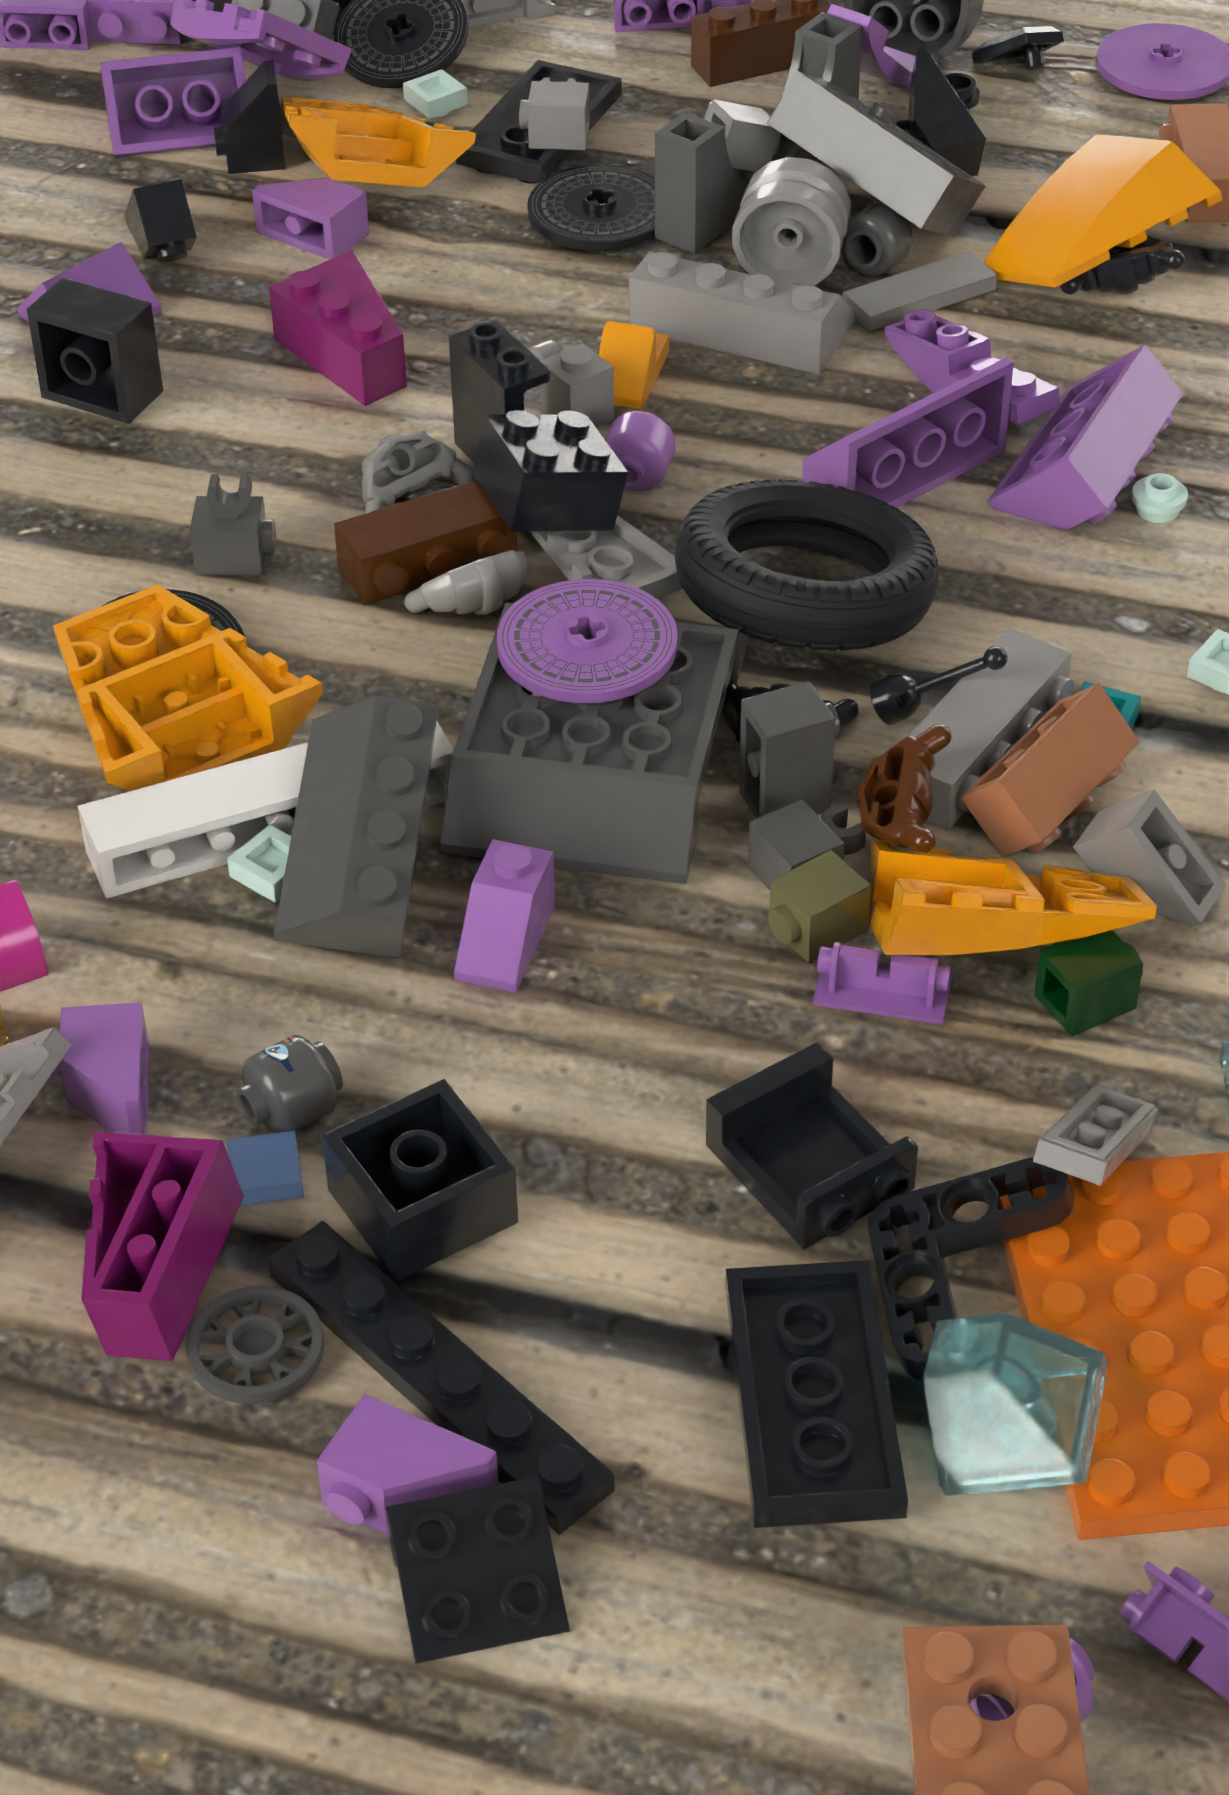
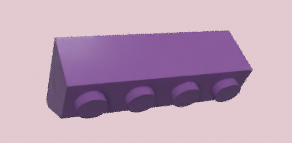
(923, 441)
(1090, 444)

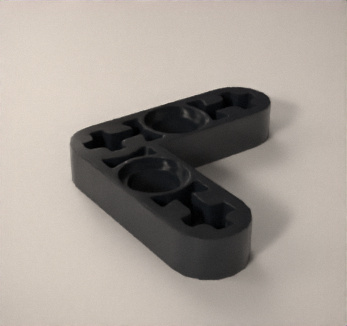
(938, 1235)

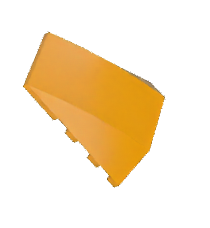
(373, 142)
(1099, 202)
(174, 691)
(989, 905)

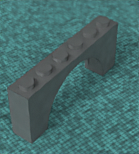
(693, 174)

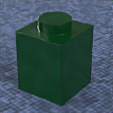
(1088, 980)

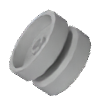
(792, 222)

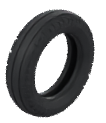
(801, 609)

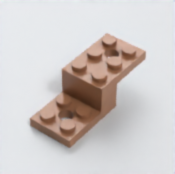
(964, 1754)

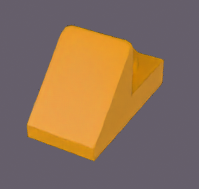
(637, 360)

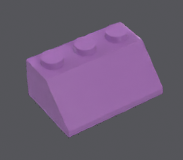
(169, 99)

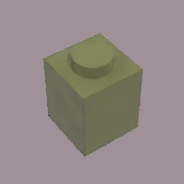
(819, 905)

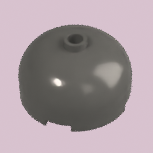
(921, 23)

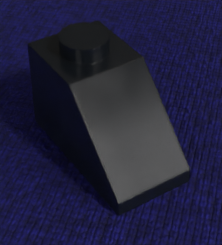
(252, 125)
(161, 221)

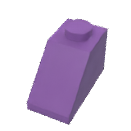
(312, 215)
(505, 915)
(107, 1064)
(396, 1459)

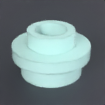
(1159, 497)

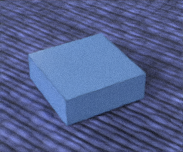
(267, 1167)

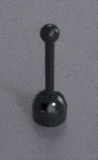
(899, 696)

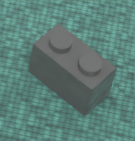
(787, 749)

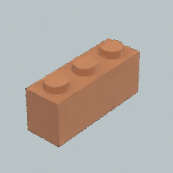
(1204, 138)
(1051, 772)

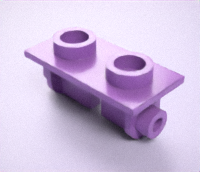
(905, 989)
(1176, 1615)

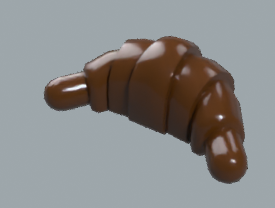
(897, 791)

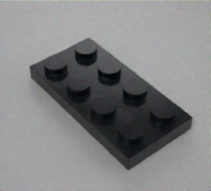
(505, 148)
(814, 1395)

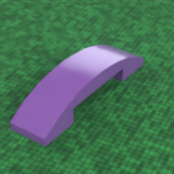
(884, 64)

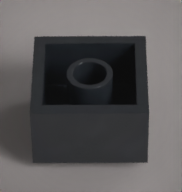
(95, 350)
(549, 472)
(420, 1179)

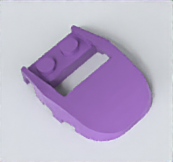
(262, 39)

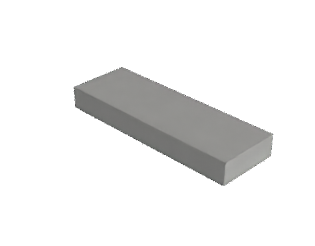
(920, 289)
(1096, 1135)

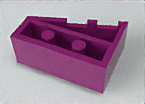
(341, 328)
(154, 1237)

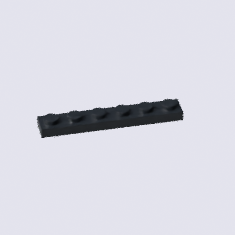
(440, 1372)

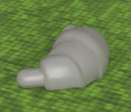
(405, 466)
(473, 587)

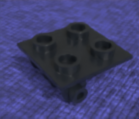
(477, 1569)

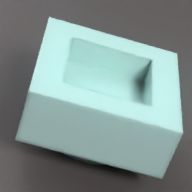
(435, 94)
(1211, 663)
(262, 862)

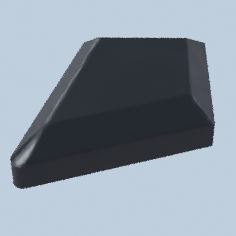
(1024, 42)

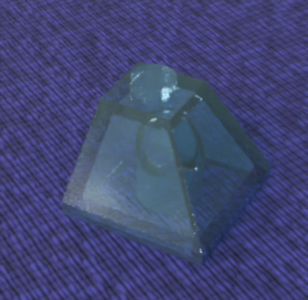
(1010, 1404)

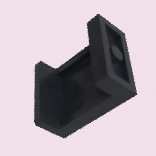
(488, 377)
(806, 1147)

